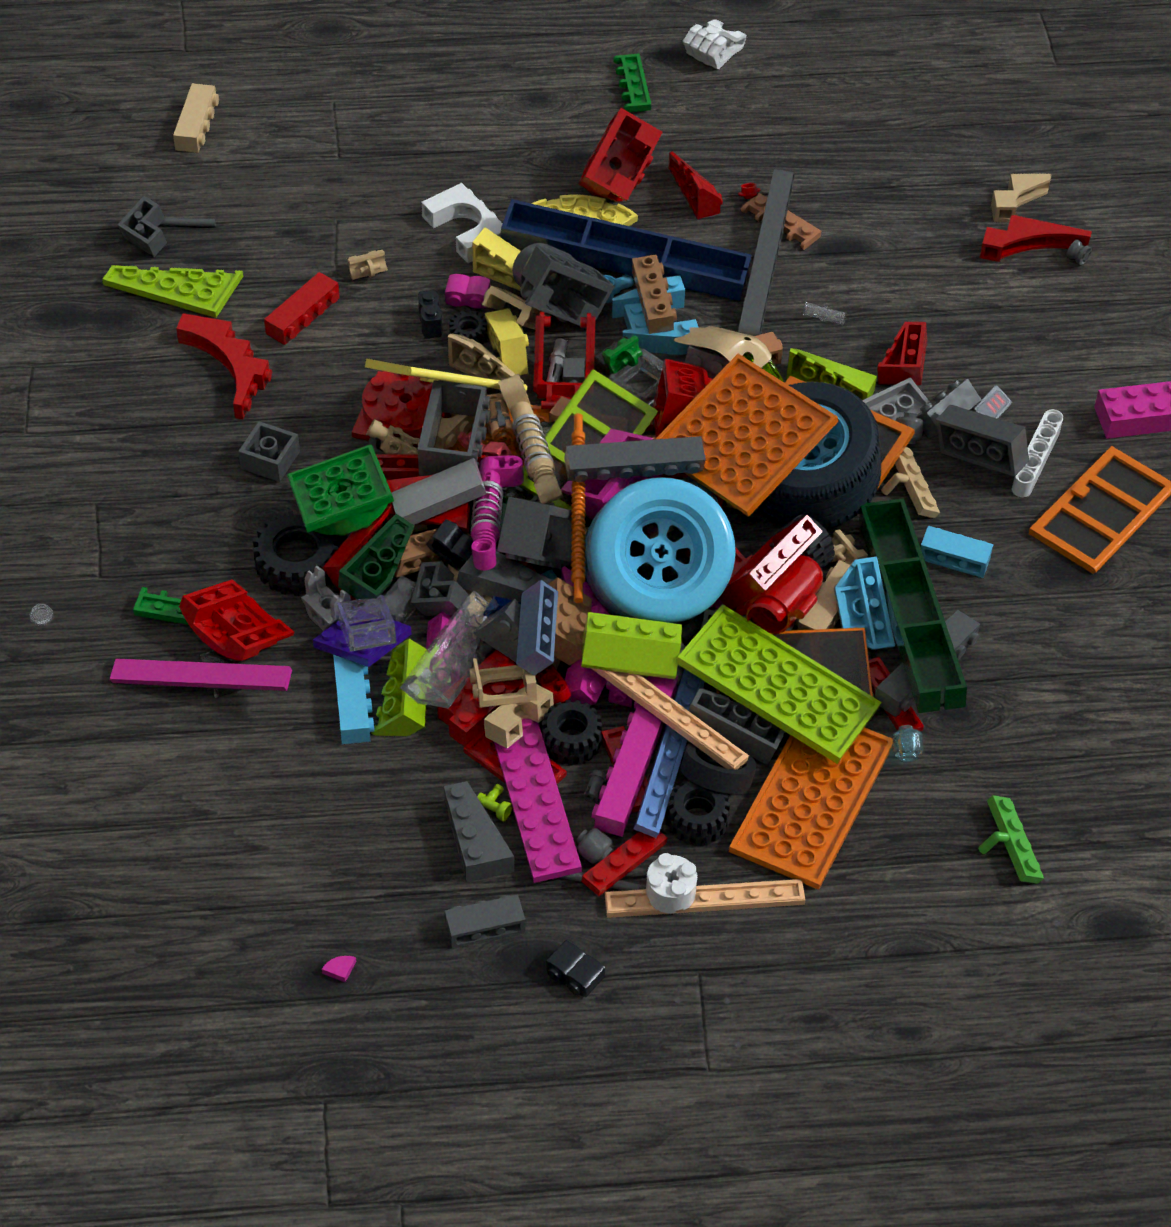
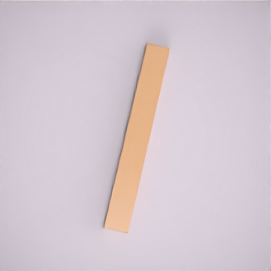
(677, 718)
(712, 898)

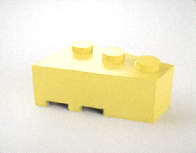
(494, 258)
(508, 340)

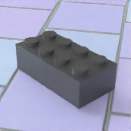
(982, 440)

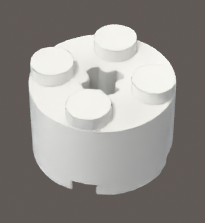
(671, 883)

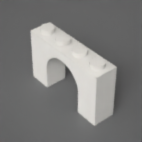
(461, 203)

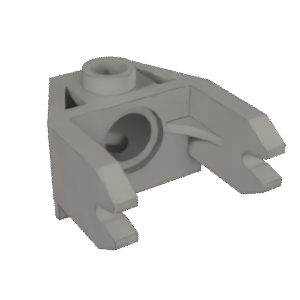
(320, 600)

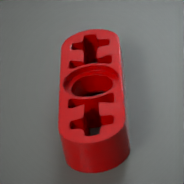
(553, 682)

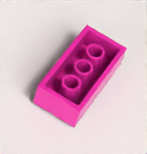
(1134, 409)

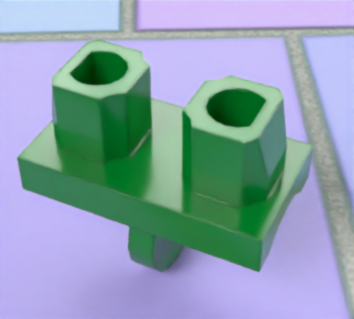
(624, 354)

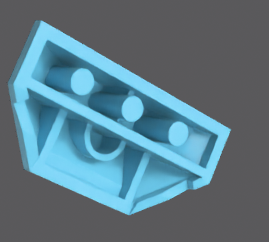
(863, 603)

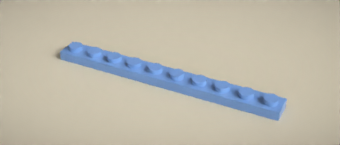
(666, 764)

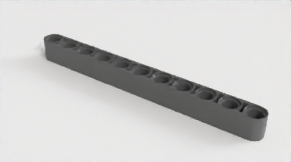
(766, 253)

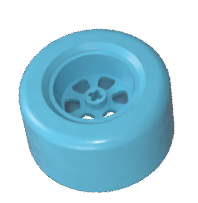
(705, 533)

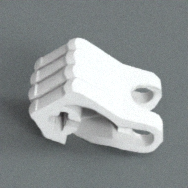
(713, 44)

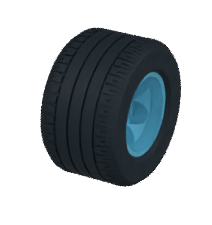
(836, 480)

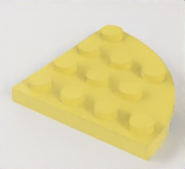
(591, 207)

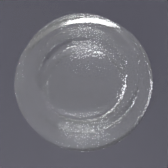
(41, 614)

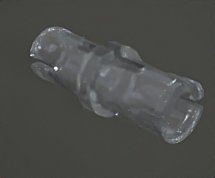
(824, 313)

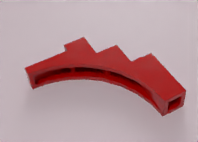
(235, 354)

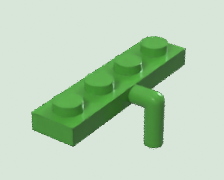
(1014, 838)

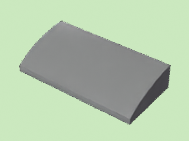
(897, 400)
(439, 492)

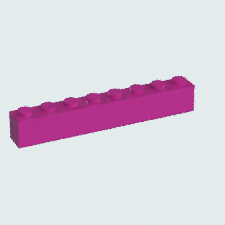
(630, 764)

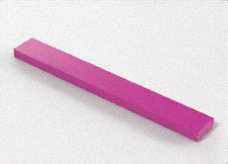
(201, 674)

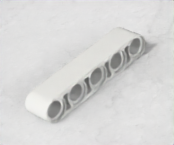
(1038, 452)

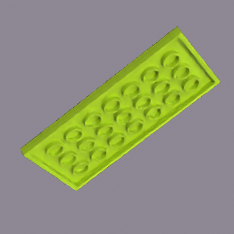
(779, 683)

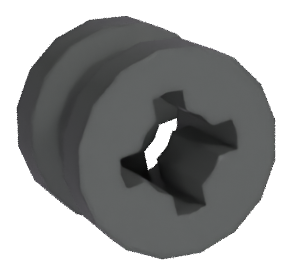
(1079, 252)

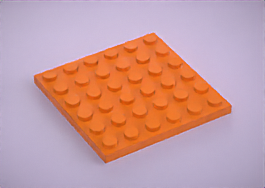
(750, 432)

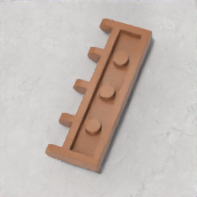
(794, 226)

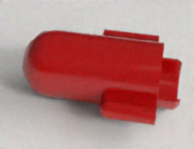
(786, 598)

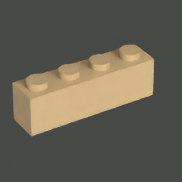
(195, 118)
(825, 611)

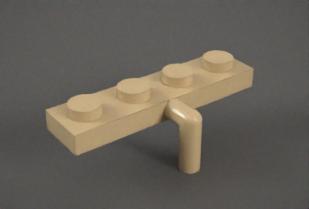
(917, 487)

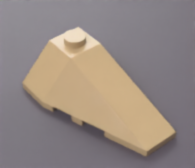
(475, 359)

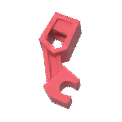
(491, 449)

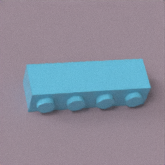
(352, 701)

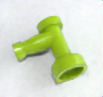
(503, 809)

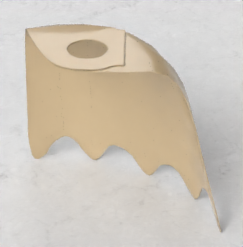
(727, 343)

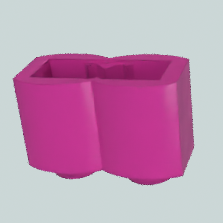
(466, 290)

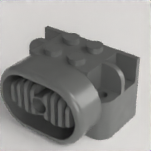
(559, 283)

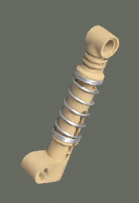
(526, 426)

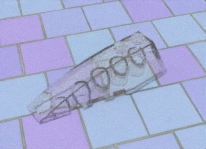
(447, 661)

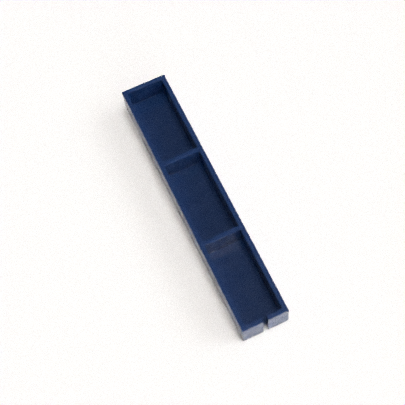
(614, 245)

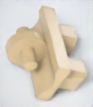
(367, 264)
(845, 548)

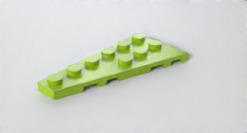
(179, 287)

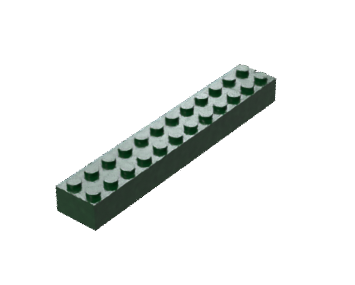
(913, 607)

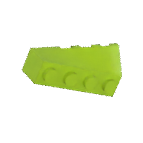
(818, 369)
(400, 713)

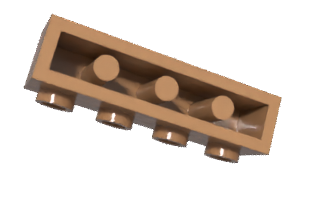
(653, 294)
(417, 553)

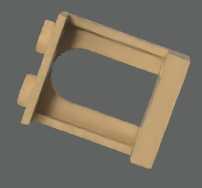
(497, 297)
(498, 674)

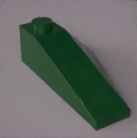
(377, 561)

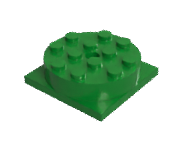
(341, 492)

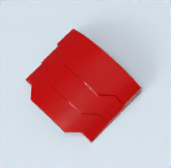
(231, 621)

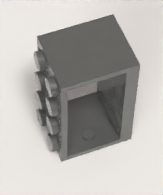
(453, 399)
(536, 533)

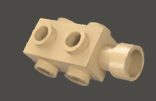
(390, 443)

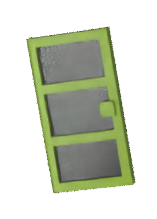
(603, 408)

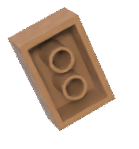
(569, 622)

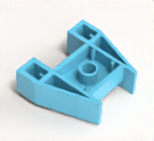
(630, 308)

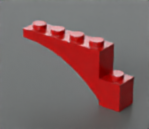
(1029, 234)

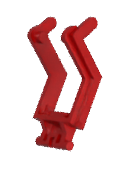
(554, 390)

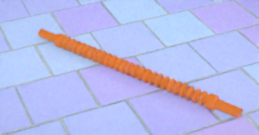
(578, 515)

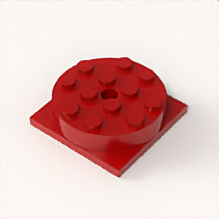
(396, 402)

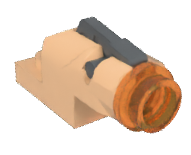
(500, 422)

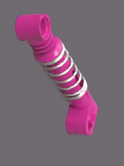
(485, 532)

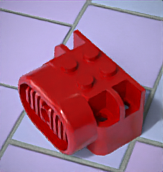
(629, 147)
(675, 390)

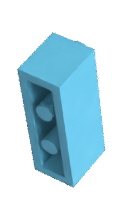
(956, 551)

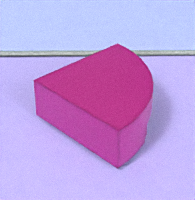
(339, 967)

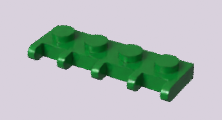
(634, 81)
(158, 607)

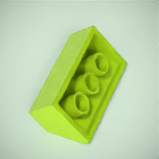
(631, 645)

